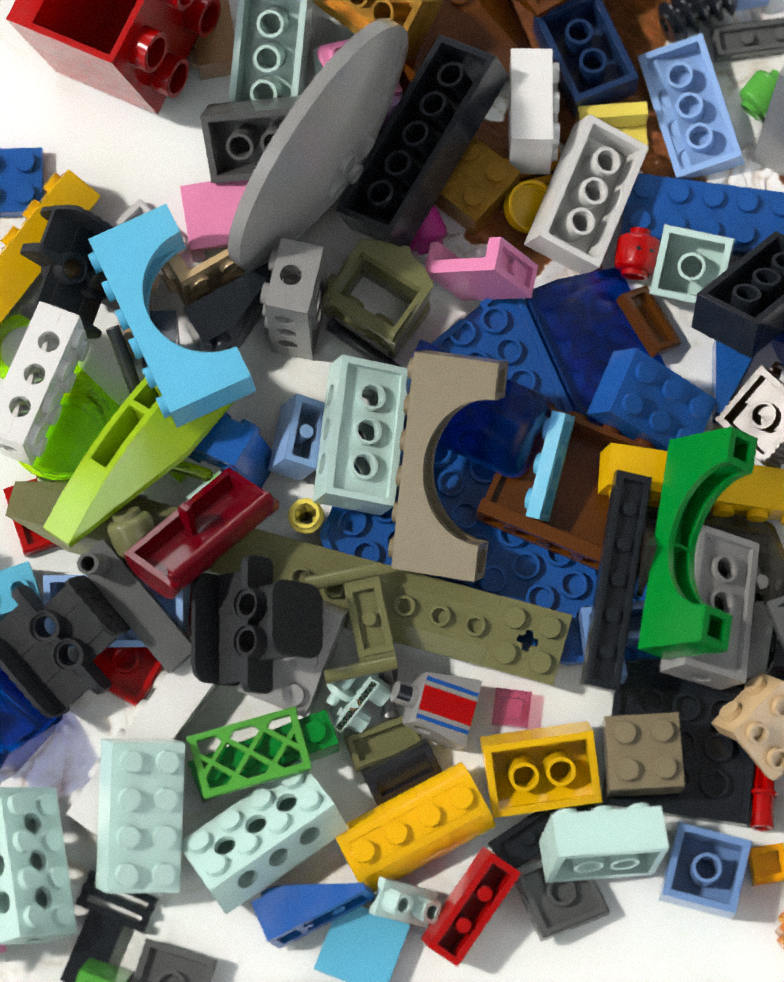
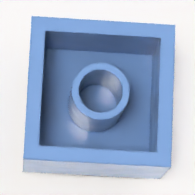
(705, 870)

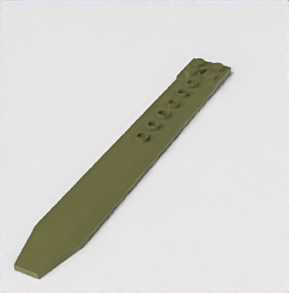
(419, 608)

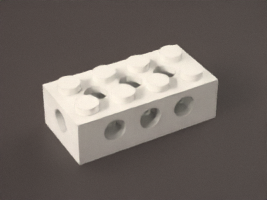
(39, 380)

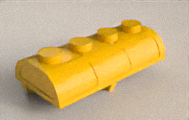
(415, 827)

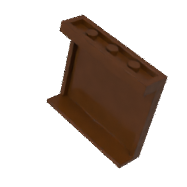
(578, 510)

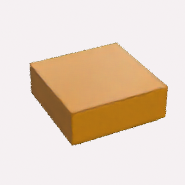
(766, 864)

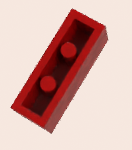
(470, 906)

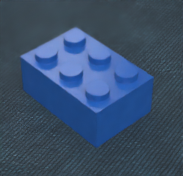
(649, 400)

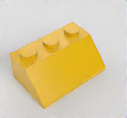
(541, 769)

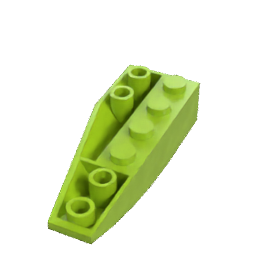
(123, 462)

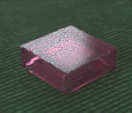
(511, 708)

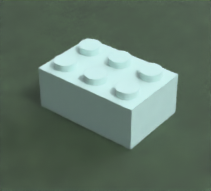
(603, 843)

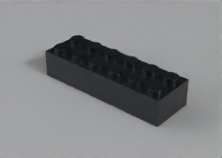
(422, 142)

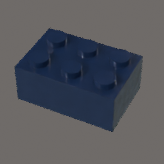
(589, 54)

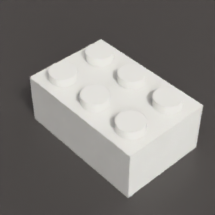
(533, 110)

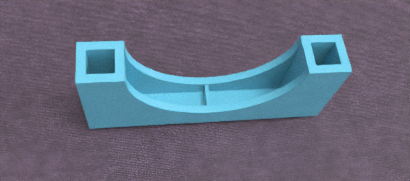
(187, 379)

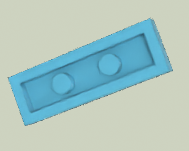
(549, 465)

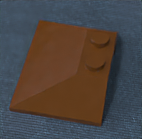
(477, 23)

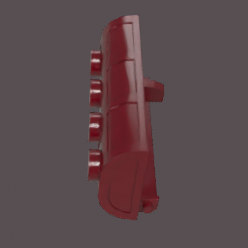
(200, 532)

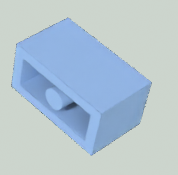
(297, 437)

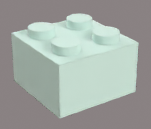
(689, 262)

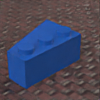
(237, 447)

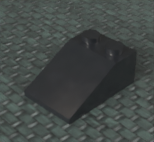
(228, 313)

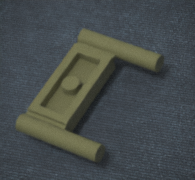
(367, 618)

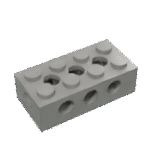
(294, 298)
(727, 581)

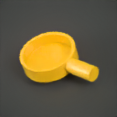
(523, 203)

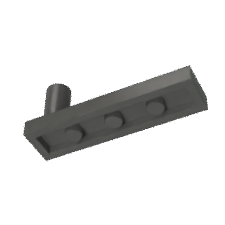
(136, 605)

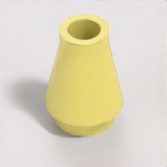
(302, 509)

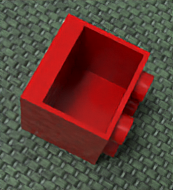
(118, 45)

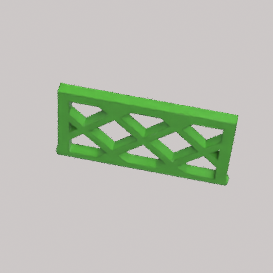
(238, 781)

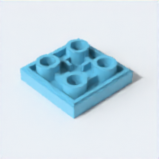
(362, 947)

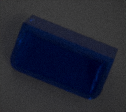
(496, 432)

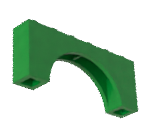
(695, 475)

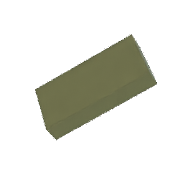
(379, 743)

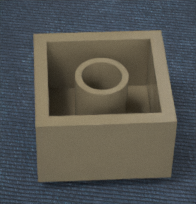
(642, 754)

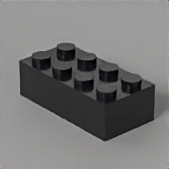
(746, 301)

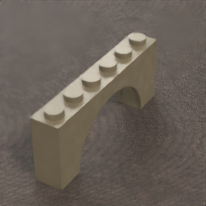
(424, 533)

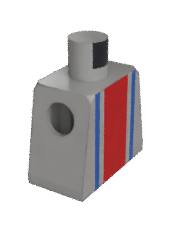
(439, 706)

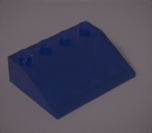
(582, 329)

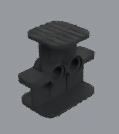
(67, 247)
(248, 622)
(41, 660)

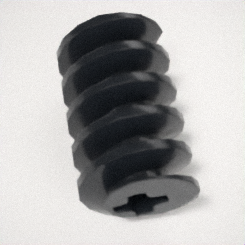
(680, 14)

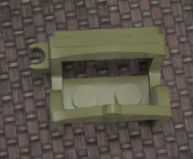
(392, 270)

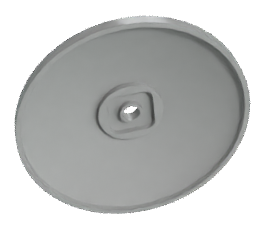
(319, 143)

